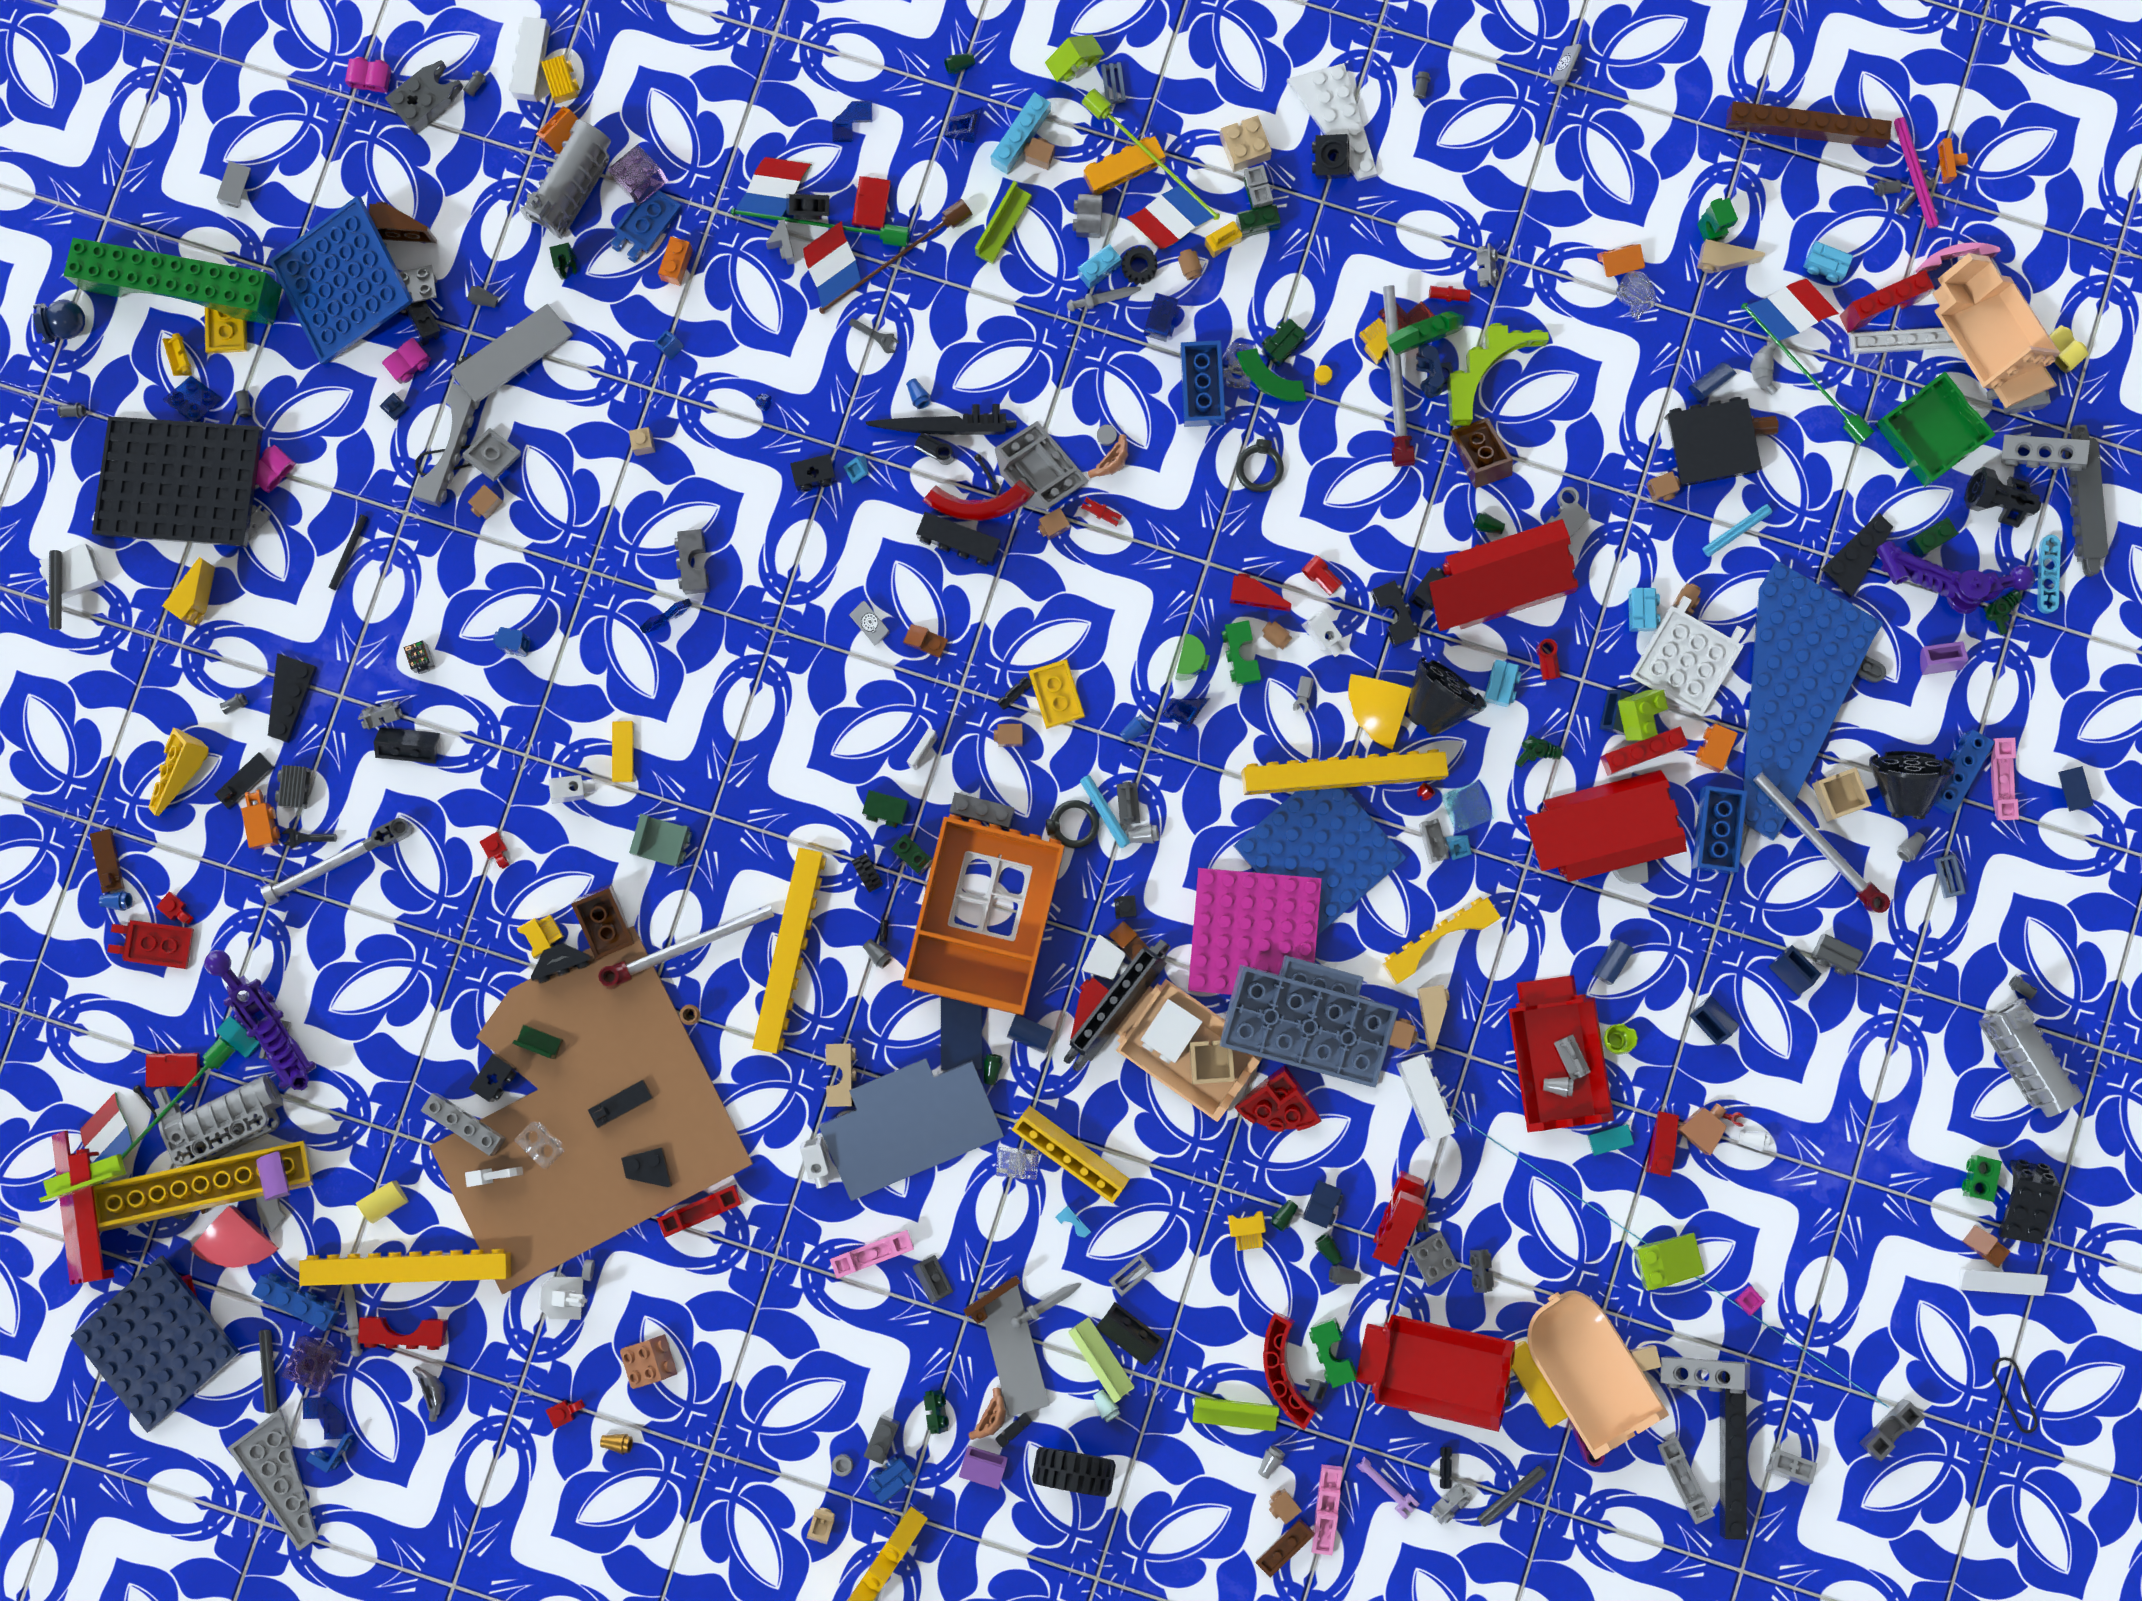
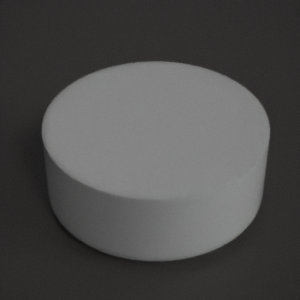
(1106, 435)
(588, 1270)
(842, 1465)

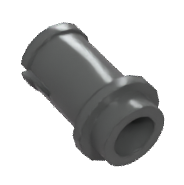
(474, 83)
(1421, 85)
(1887, 187)
(243, 403)
(77, 410)
(234, 703)
(2018, 984)
(1423, 1225)

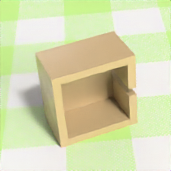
(1245, 143)
(1842, 795)
(1211, 1063)

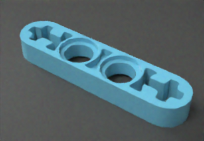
(2044, 573)

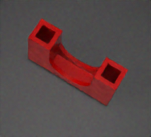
(1902, 293)

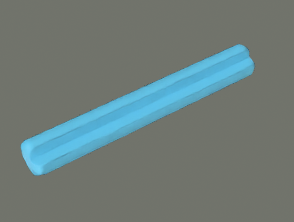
(1737, 530)
(1105, 811)

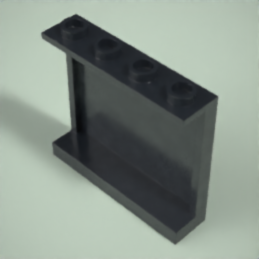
(1713, 441)

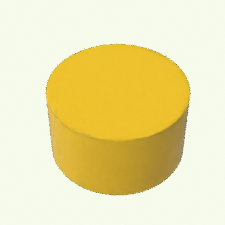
(1322, 375)

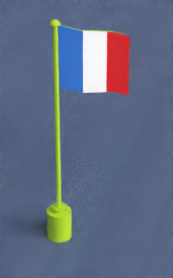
(1171, 213)

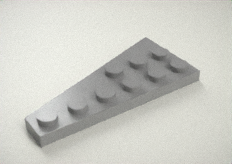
(272, 1469)

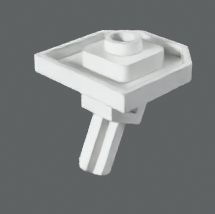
(562, 1298)

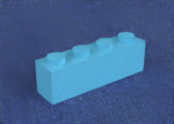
(1020, 133)

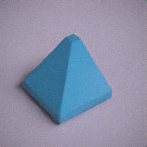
(857, 468)
(1458, 846)

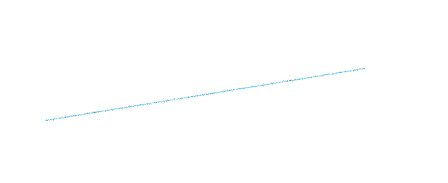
(1646, 1243)

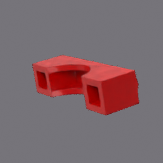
(1644, 750)
(700, 1211)
(377, 1331)

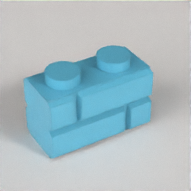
(1827, 262)
(1099, 266)
(1643, 609)
(1502, 683)

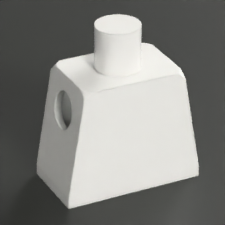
(1318, 626)
(560, 789)
(1104, 960)
(814, 1153)

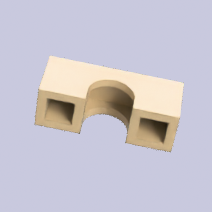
(841, 1056)

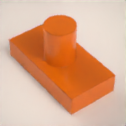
(1949, 160)

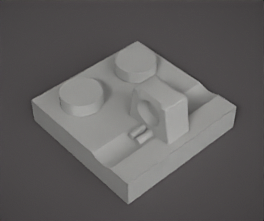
(491, 454)

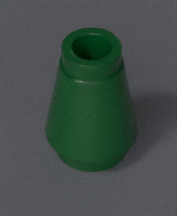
(958, 62)
(1489, 524)
(992, 1067)
(1283, 1217)
(1327, 1247)

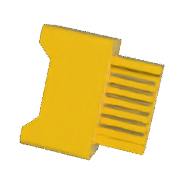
(1223, 239)
(1375, 339)
(541, 934)
(1247, 1230)

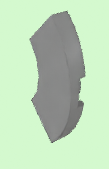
(270, 1213)

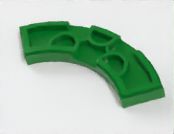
(1267, 381)

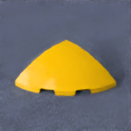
(1378, 707)

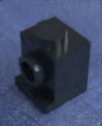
(1125, 907)

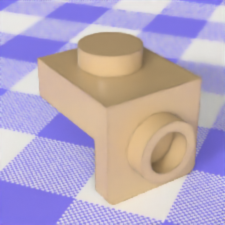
(821, 1525)

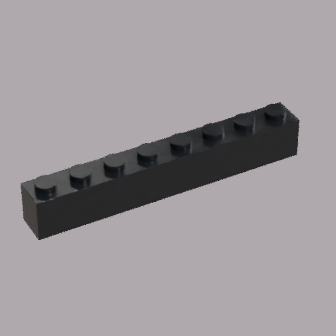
(1733, 1463)

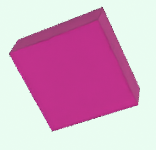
(1750, 1300)

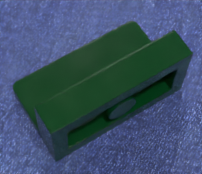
(538, 1042)

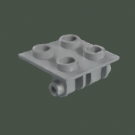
(420, 283)
(1433, 1258)

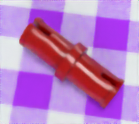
(1449, 293)
(1101, 511)

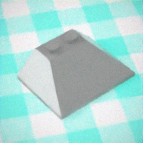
(1040, 465)

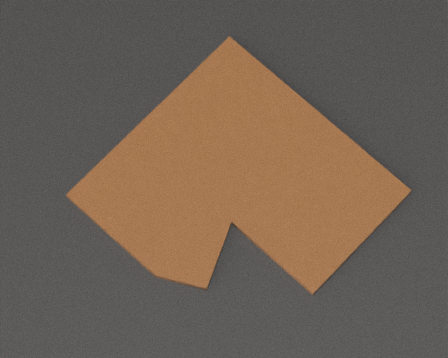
(606, 1047)

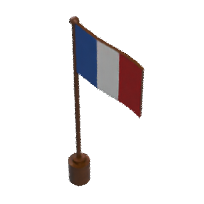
(835, 266)

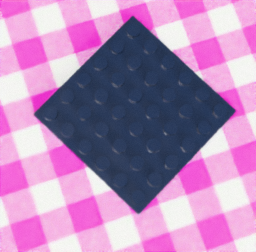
(155, 1344)

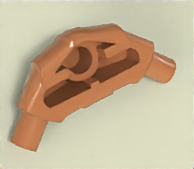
(1113, 461)
(992, 1418)

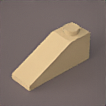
(1722, 256)
(1433, 1007)

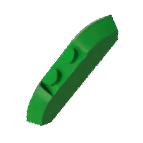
(1425, 332)

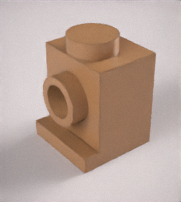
(1692, 592)

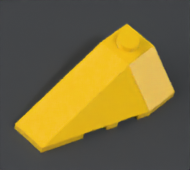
(183, 760)

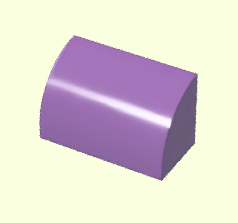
(1943, 658)
(273, 1176)
(983, 1467)

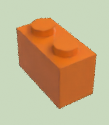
(675, 261)
(1715, 747)

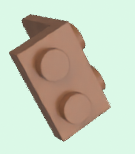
(648, 1361)

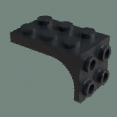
(2030, 1202)

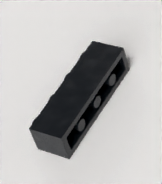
(958, 538)

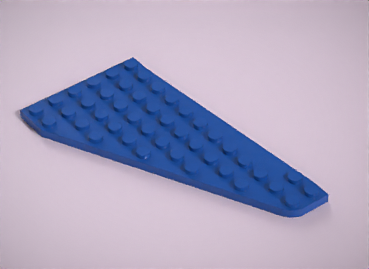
(1801, 672)

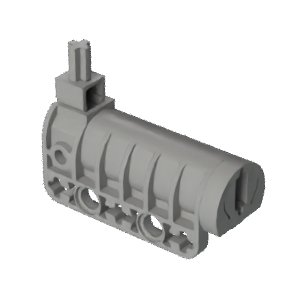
(568, 179)
(2030, 1059)
(217, 1120)

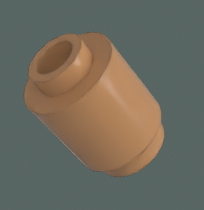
(1190, 264)
(1276, 635)

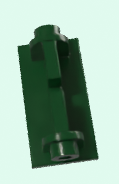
(938, 1421)

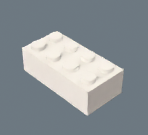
(1425, 1097)

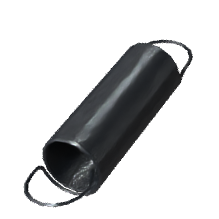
(883, 930)

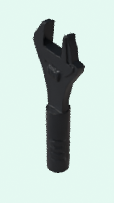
(297, 838)

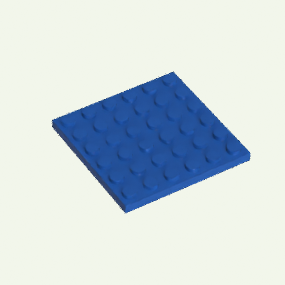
(341, 280)
(1324, 838)

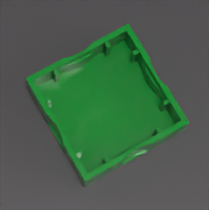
(1934, 429)

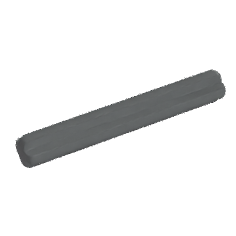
(55, 589)
(267, 1369)
(1511, 1496)

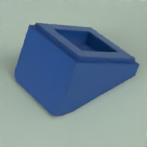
(668, 345)

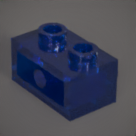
(1161, 317)

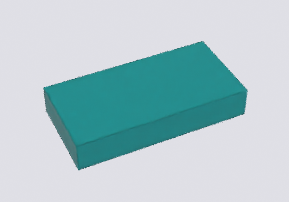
(236, 1035)
(1610, 1139)

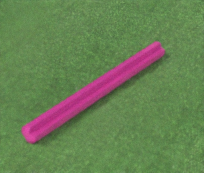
(1916, 172)

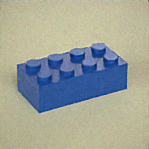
(1202, 383)
(1719, 830)

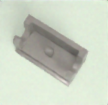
(233, 184)
(1433, 841)
(1792, 1467)

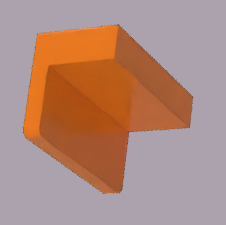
(558, 129)
(1622, 260)

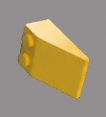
(192, 594)

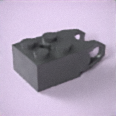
(427, 93)

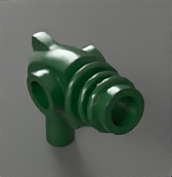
(2000, 608)
(1539, 748)

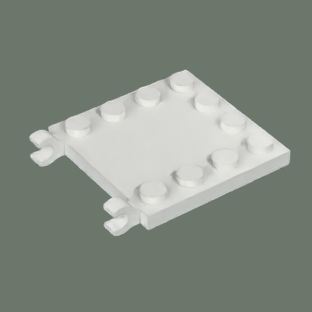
(1687, 659)

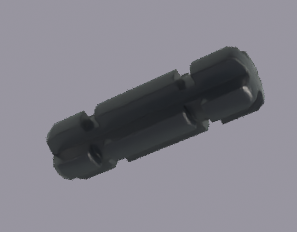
(1014, 693)
(1013, 1430)
(1445, 1467)

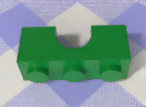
(1717, 219)
(1243, 671)
(1337, 1370)

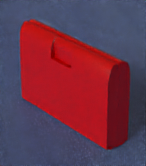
(871, 202)
(172, 1069)

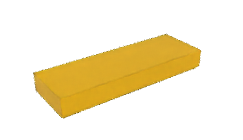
(622, 751)

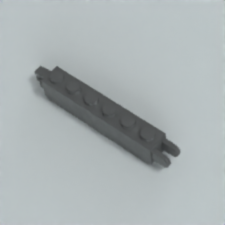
(2088, 507)

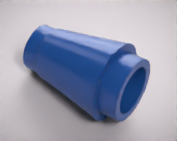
(919, 396)
(1135, 728)
(117, 900)

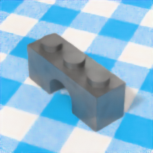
(689, 544)
(982, 810)
(1881, 1438)

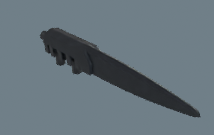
(951, 425)

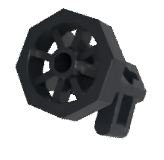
(1987, 491)

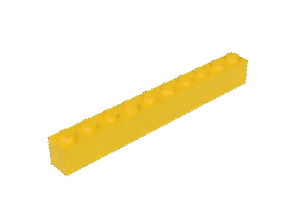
(1344, 773)
(788, 951)
(401, 1269)

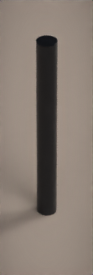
(348, 552)

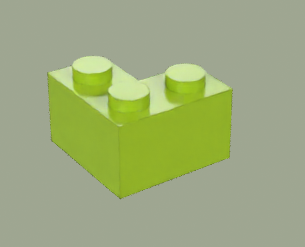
(1074, 55)
(1638, 713)

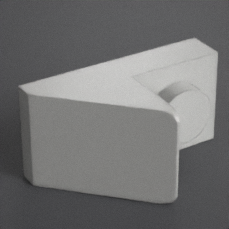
(780, 238)

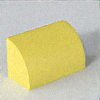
(382, 1202)

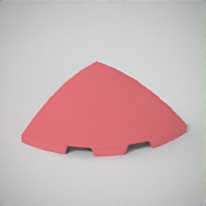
(233, 1241)

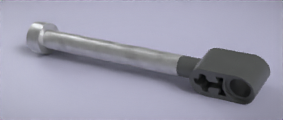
(273, 892)

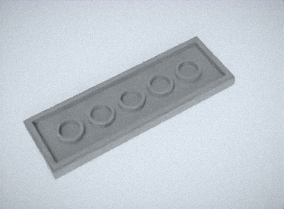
(511, 353)
(1014, 1354)

